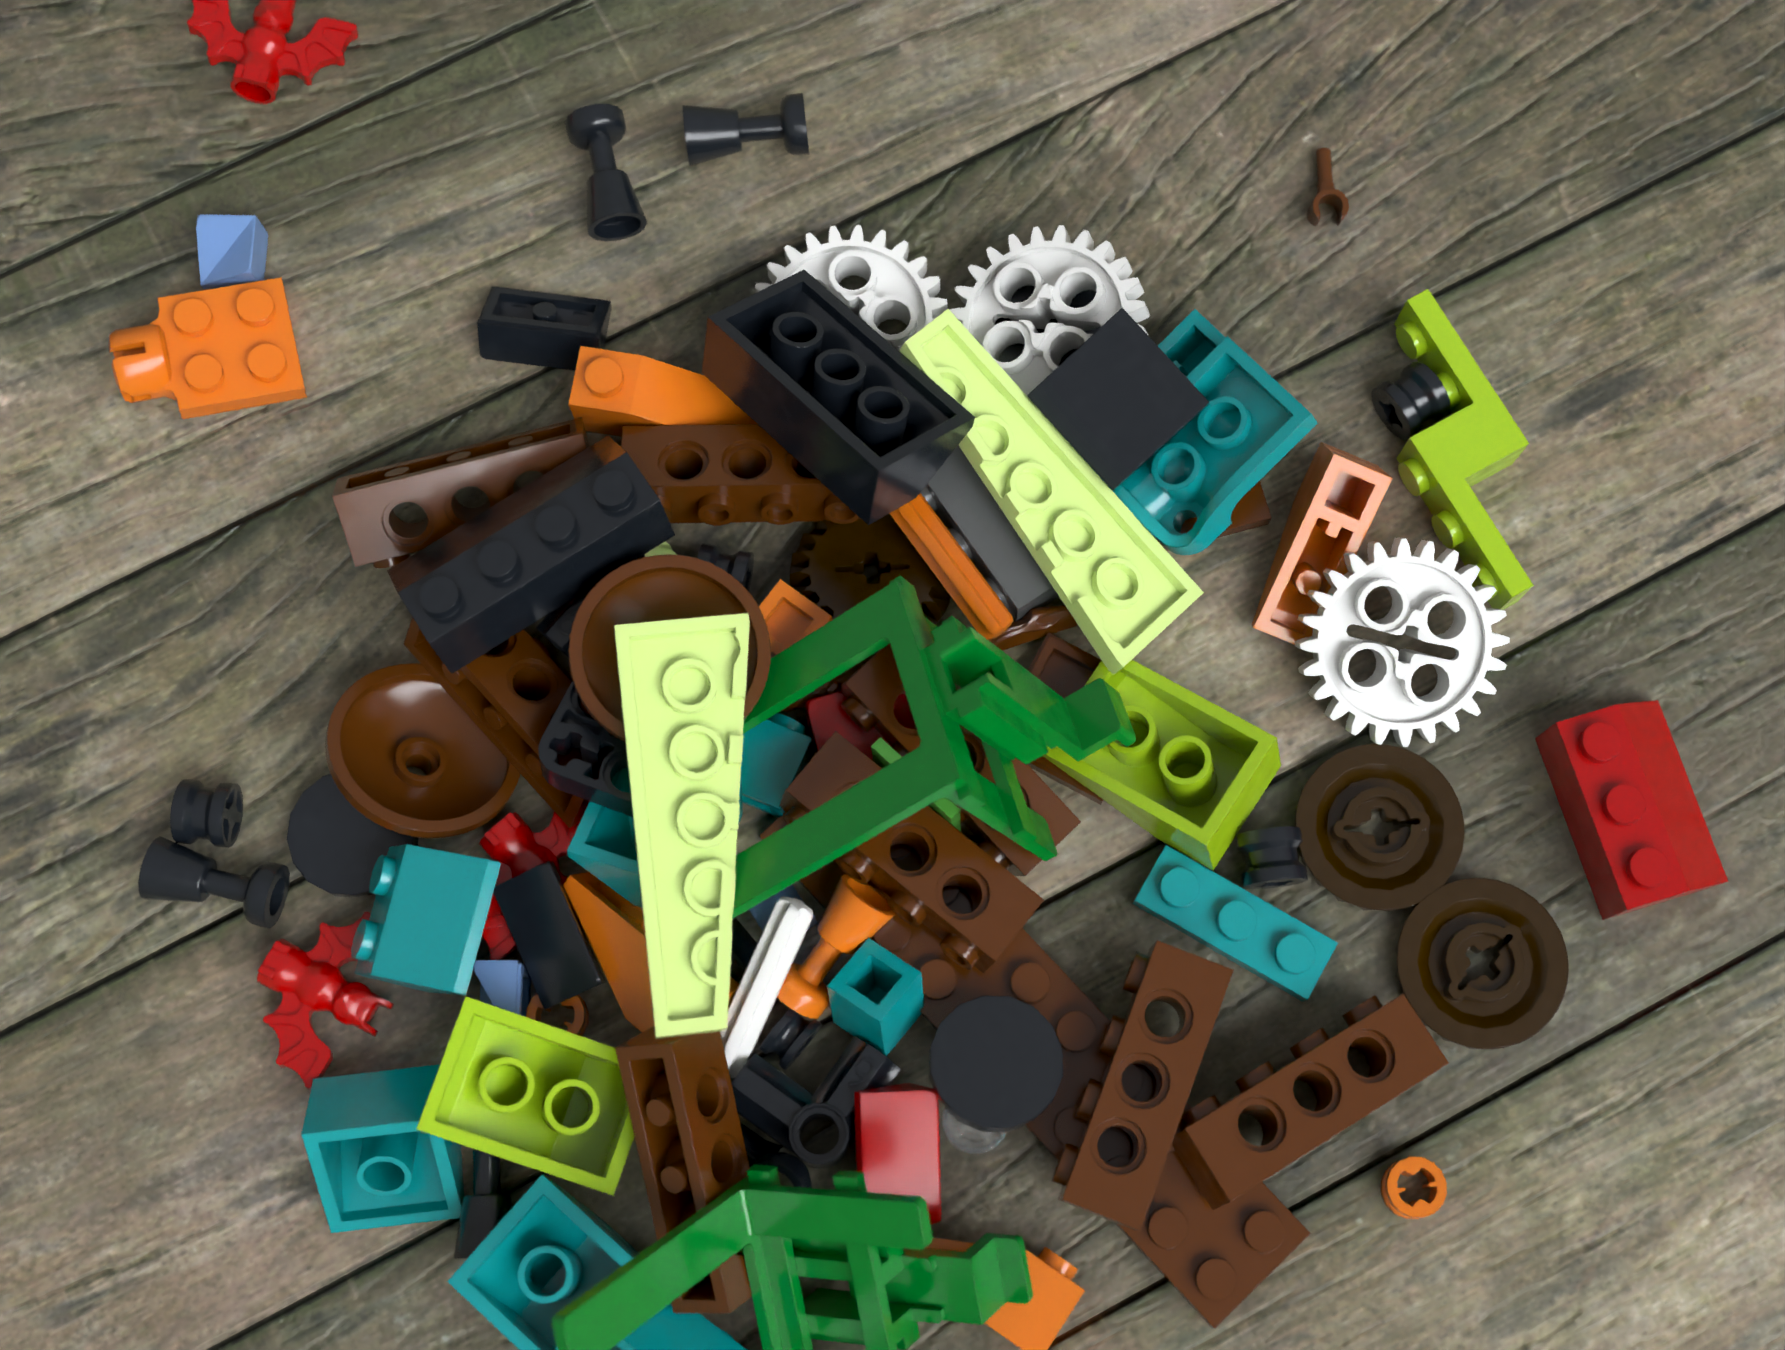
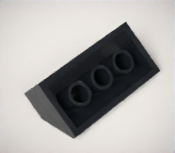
(834, 394)
(531, 553)

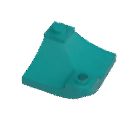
(1220, 450)

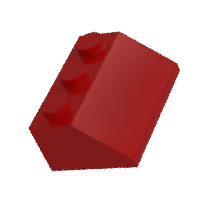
(1629, 807)

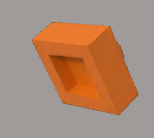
(790, 616)

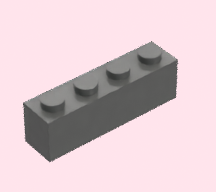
(987, 536)

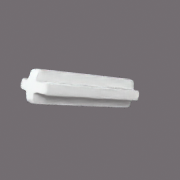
(764, 979)

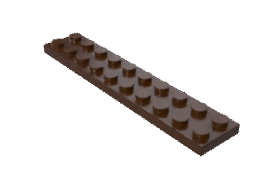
(1203, 1252)

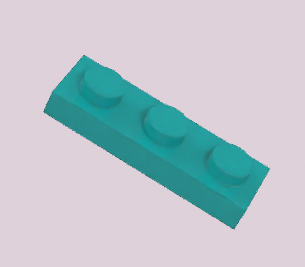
(1235, 923)

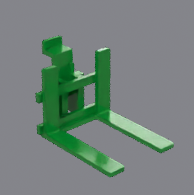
(995, 702)
(813, 1233)

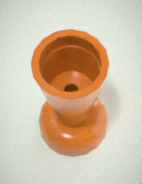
(849, 920)

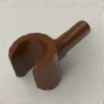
(1326, 190)

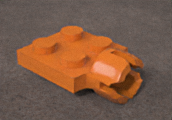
(212, 351)

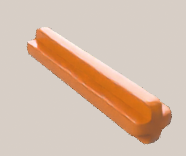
(953, 567)

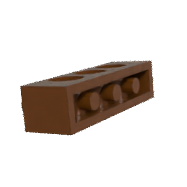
(706, 471)
(368, 498)
(489, 696)
(870, 704)
(947, 859)
(1196, 992)
(1398, 1058)
(687, 1144)

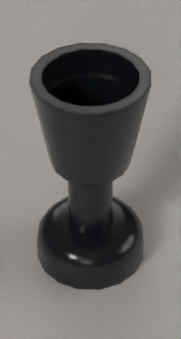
(720, 131)
(611, 200)
(185, 875)
(484, 1208)

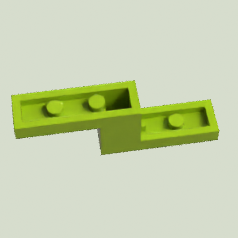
(1460, 450)

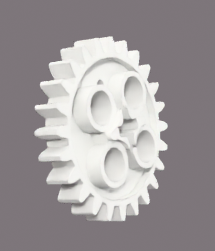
(1059, 273)
(893, 284)
(1387, 695)

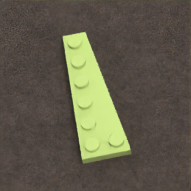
(1075, 527)
(684, 761)

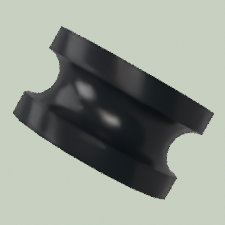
(790, 1037)

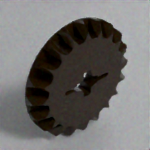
(834, 557)
(1403, 792)
(1528, 966)

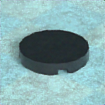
(335, 842)
(995, 1063)

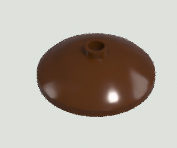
(649, 592)
(404, 721)

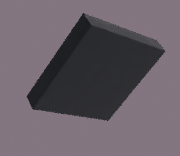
(1118, 399)

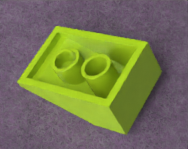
(1189, 770)
(532, 1097)

